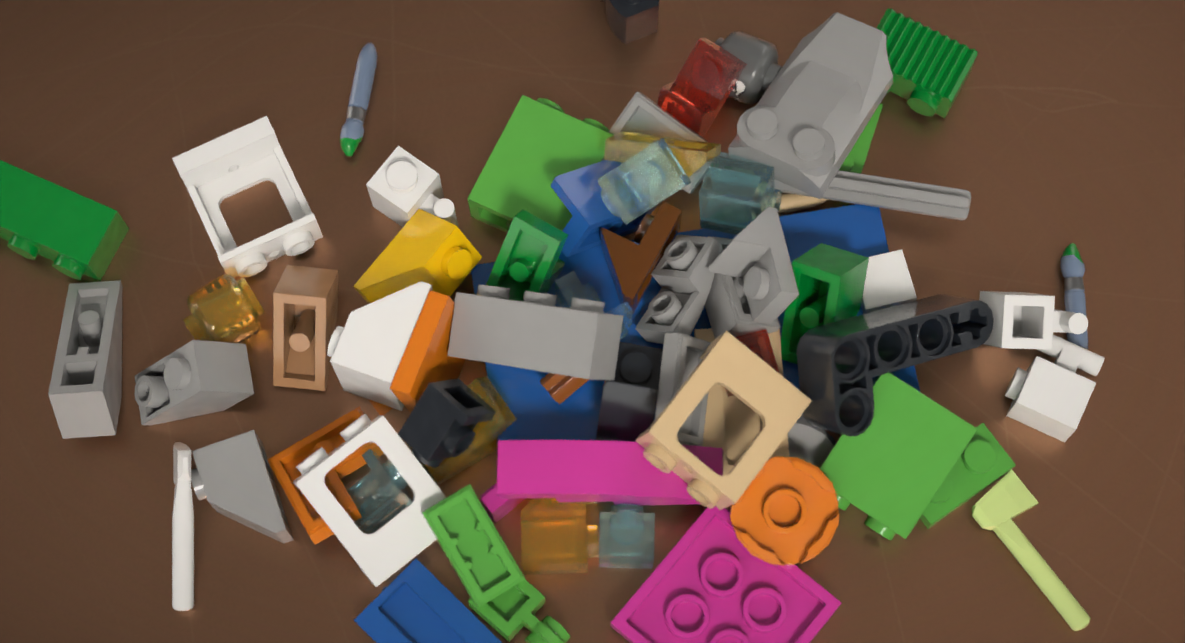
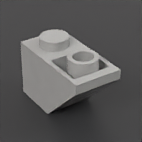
(194, 382)

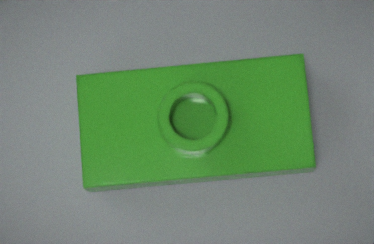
(473, 545)

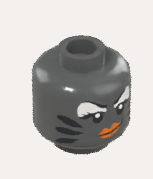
(760, 68)

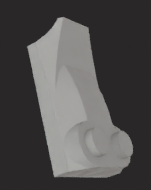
(817, 105)

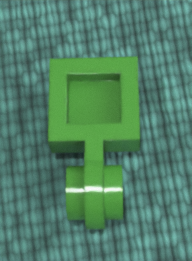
(516, 610)

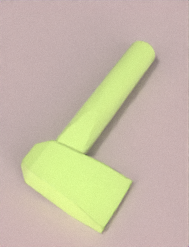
(996, 513)

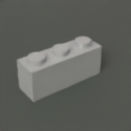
(536, 333)

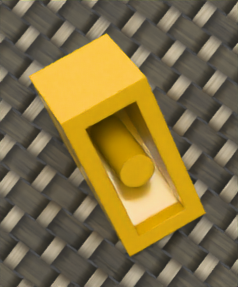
(421, 251)

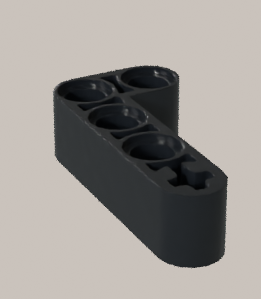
(844, 355)

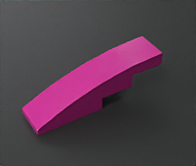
(592, 472)

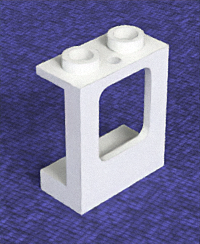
(236, 164)
(403, 535)

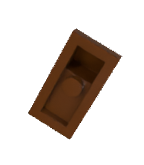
(634, 263)

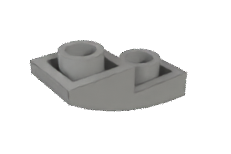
(684, 288)

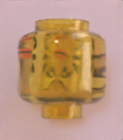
(224, 311)

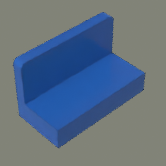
(583, 199)

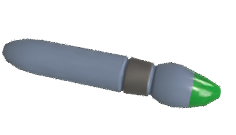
(353, 129)
(1074, 297)

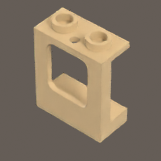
(754, 383)

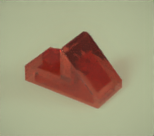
(701, 86)

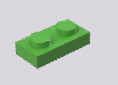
(974, 471)

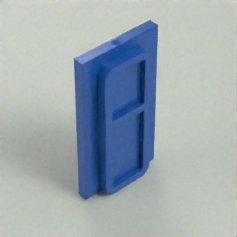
(421, 611)

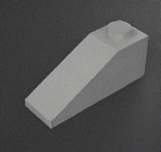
(88, 361)

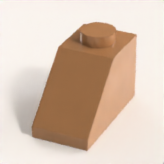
(303, 325)

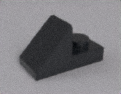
(630, 399)

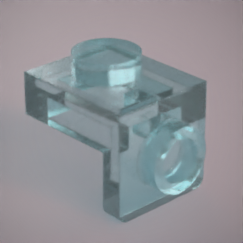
(378, 494)

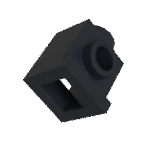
(444, 421)

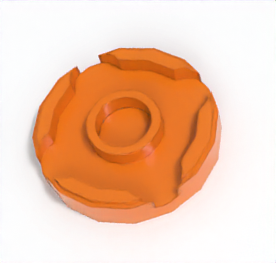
(786, 512)

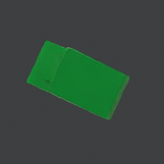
(528, 256)

